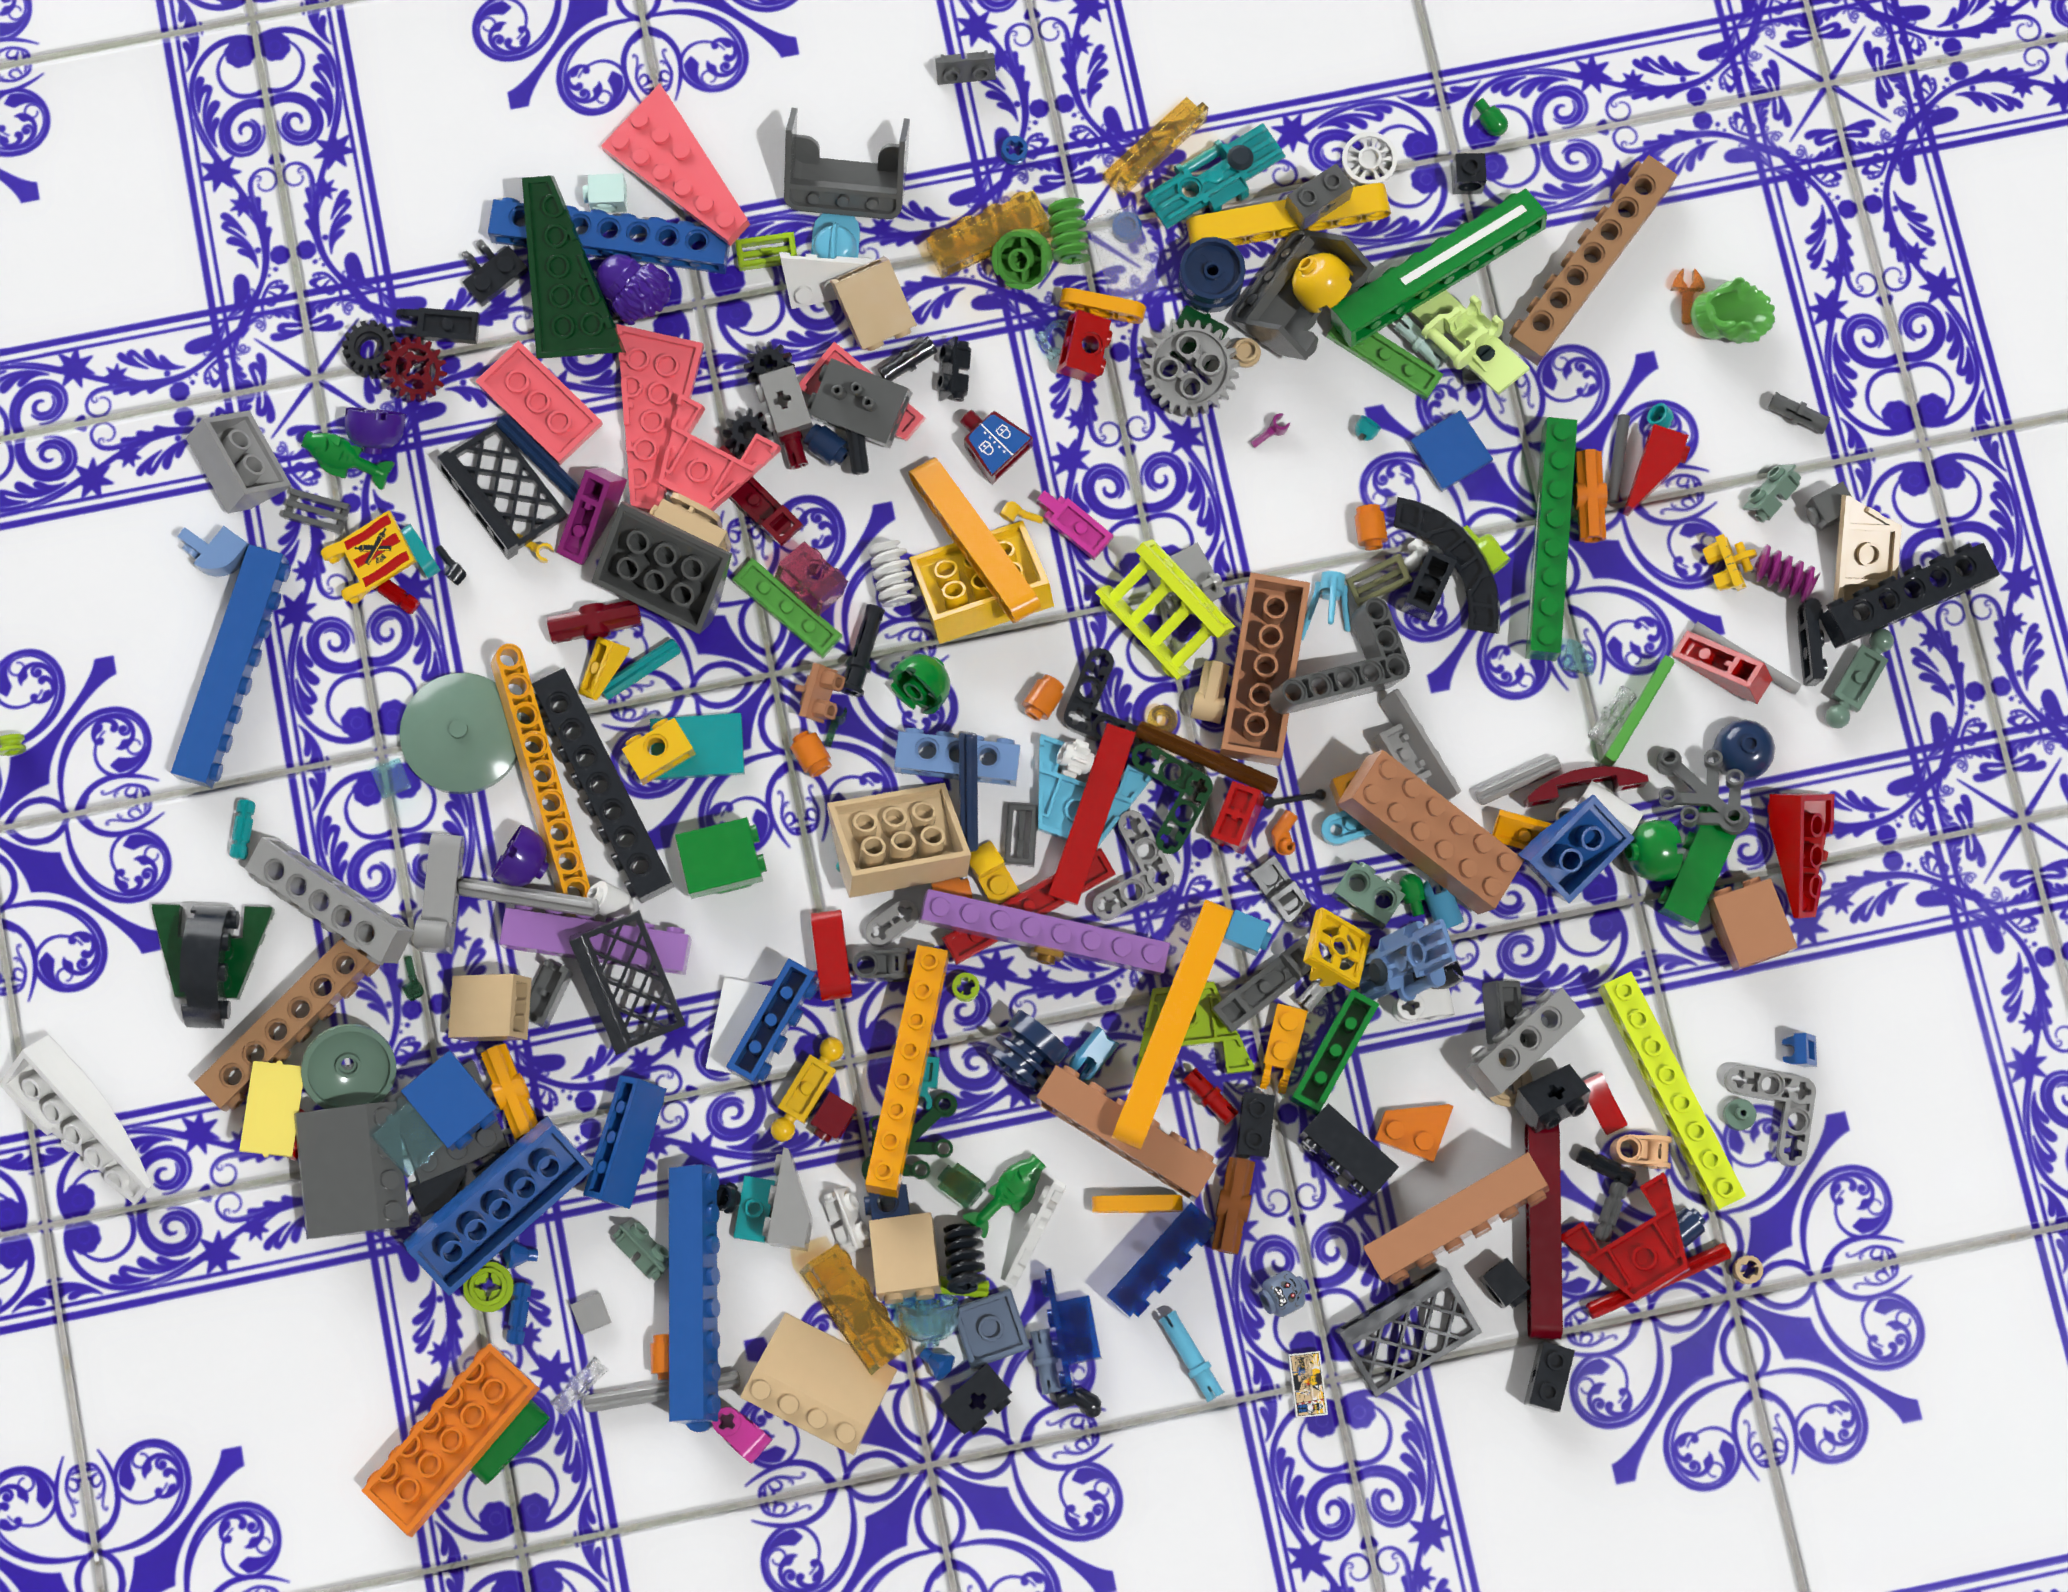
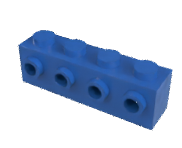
(772, 1021)
(625, 1141)

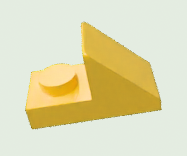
(992, 874)

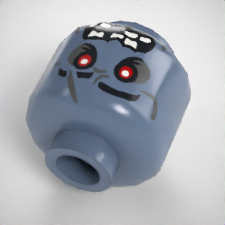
(1283, 1293)

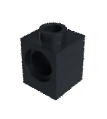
(1468, 173)
(1505, 1284)

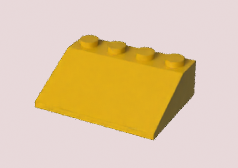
(957, 596)

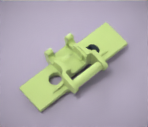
(1476, 333)

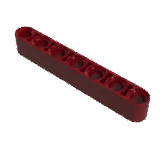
(1544, 1240)

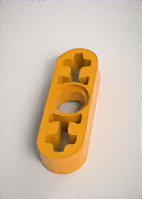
(1102, 305)
(1137, 1204)

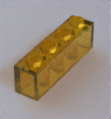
(975, 236)
(854, 1308)

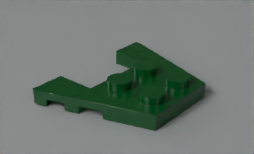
(239, 958)

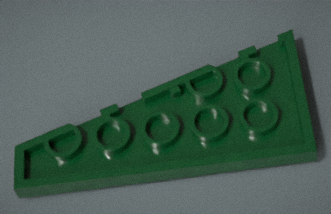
(565, 295)

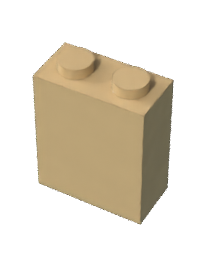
(873, 304)
(489, 1007)
(905, 1258)

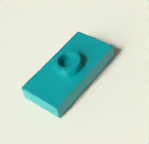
(753, 1209)

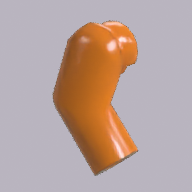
(1280, 833)

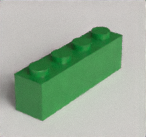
(1699, 871)
(1334, 1052)

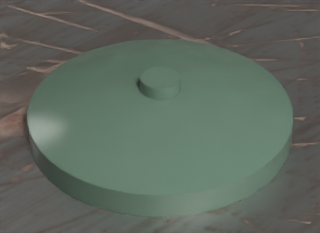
(458, 734)

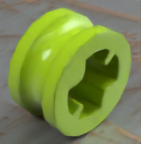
(12, 744)
(974, 990)

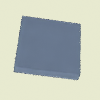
(991, 1329)

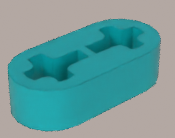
(420, 552)

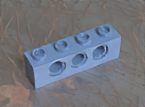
(909, 761)

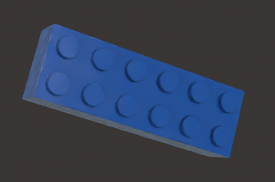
(497, 1205)

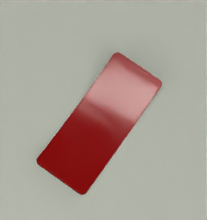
(1604, 1104)

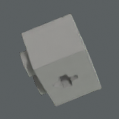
(783, 383)

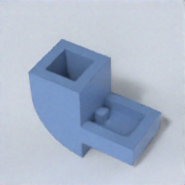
(220, 556)

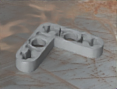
(1142, 879)
(1791, 1105)

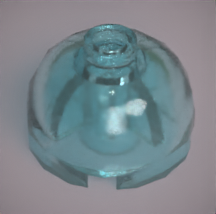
(928, 1319)

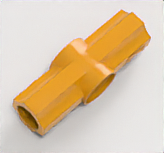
(509, 1090)

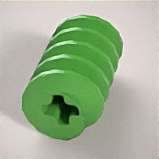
(1066, 231)

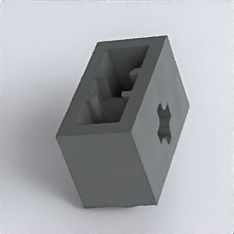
(1318, 197)

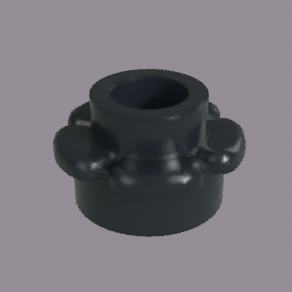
(725, 1192)

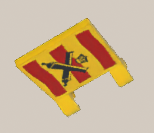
(375, 554)

